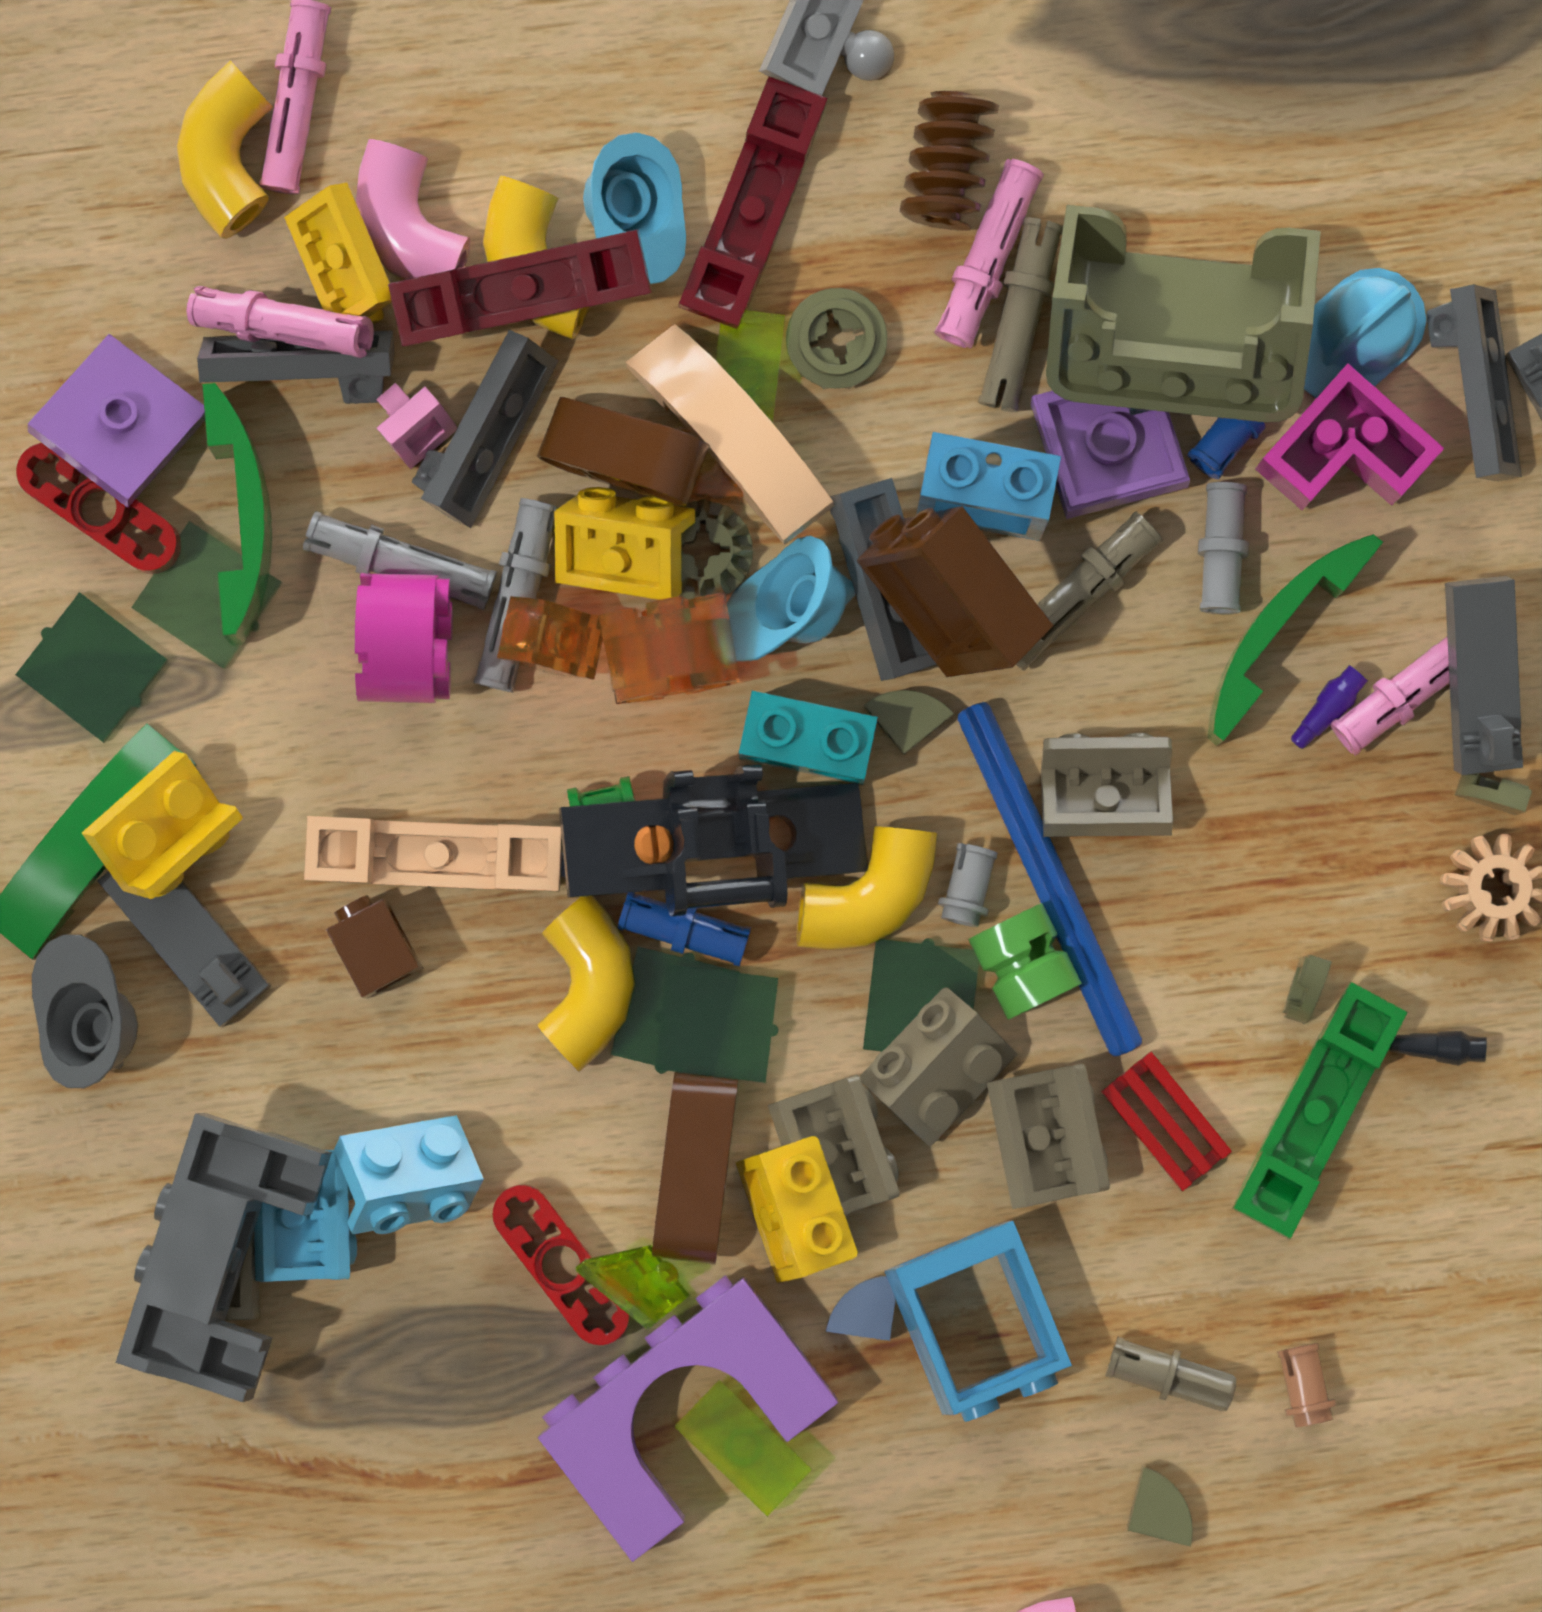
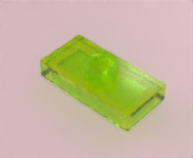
(753, 356)
(743, 1447)

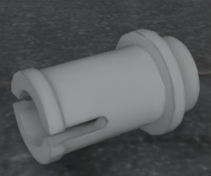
(968, 885)

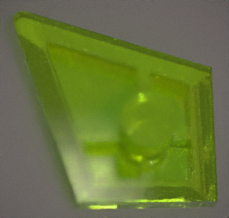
(636, 1283)

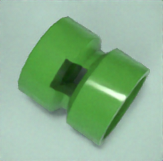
(1024, 961)

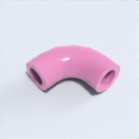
(391, 212)

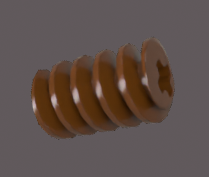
(947, 159)

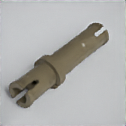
(1021, 313)
(1094, 578)

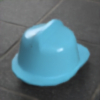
(639, 188)
(1364, 321)
(788, 600)

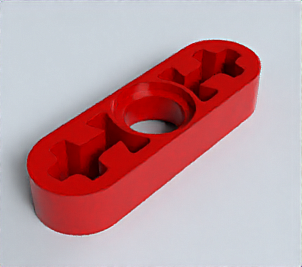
(127, 548)
(519, 1235)

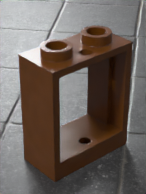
(953, 591)

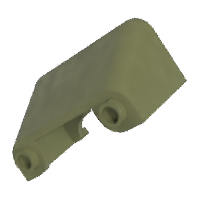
(1181, 328)

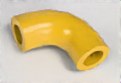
(211, 151)
(519, 226)
(877, 901)
(599, 981)

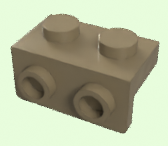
(1106, 786)
(938, 1065)
(845, 1124)
(1049, 1135)

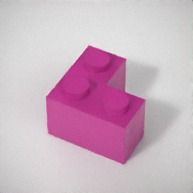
(1350, 427)

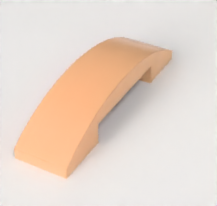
(738, 431)
(433, 854)

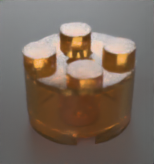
(669, 648)

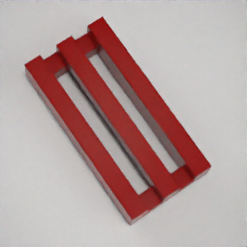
(1201, 1163)

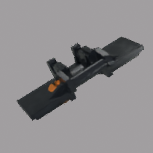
(712, 818)

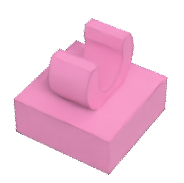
(414, 423)

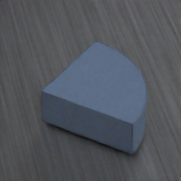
(865, 1310)

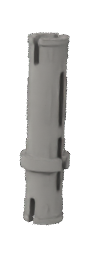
(382, 554)
(521, 577)

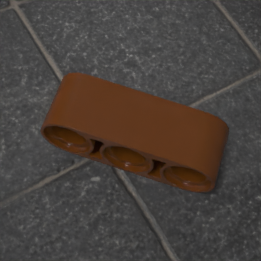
(623, 451)
(694, 1168)

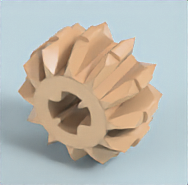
(1478, 901)

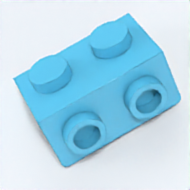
(408, 1174)
(308, 1245)

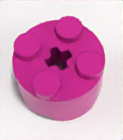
(403, 638)

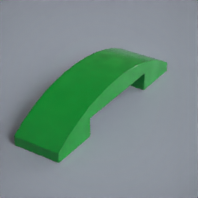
(1333, 574)
(244, 589)
(63, 862)
(1318, 1109)

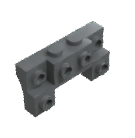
(200, 1251)

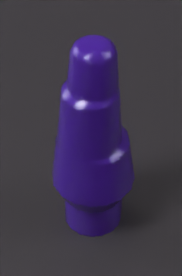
(1331, 704)

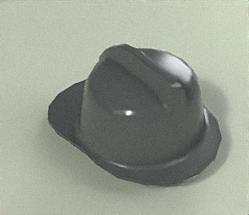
(80, 1013)

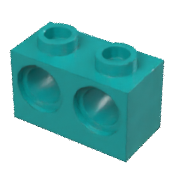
(807, 737)

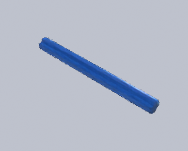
(1049, 878)

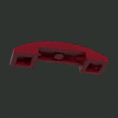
(754, 203)
(520, 288)

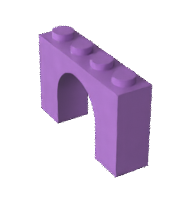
(596, 1437)

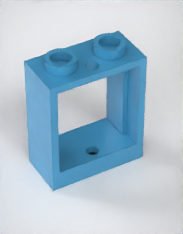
(999, 499)
(1031, 1376)

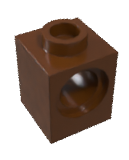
(373, 946)

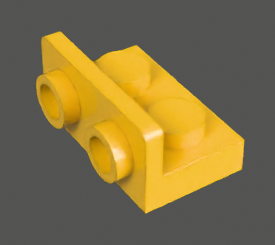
(340, 254)
(620, 543)
(161, 828)
(797, 1209)

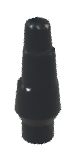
(1444, 1047)

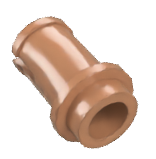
(1306, 1385)

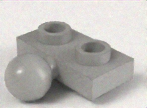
(813, 39)

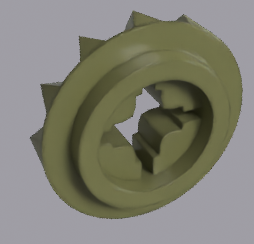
(852, 313)
(725, 570)

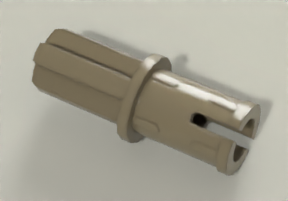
(1171, 1375)

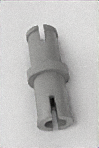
(1223, 548)

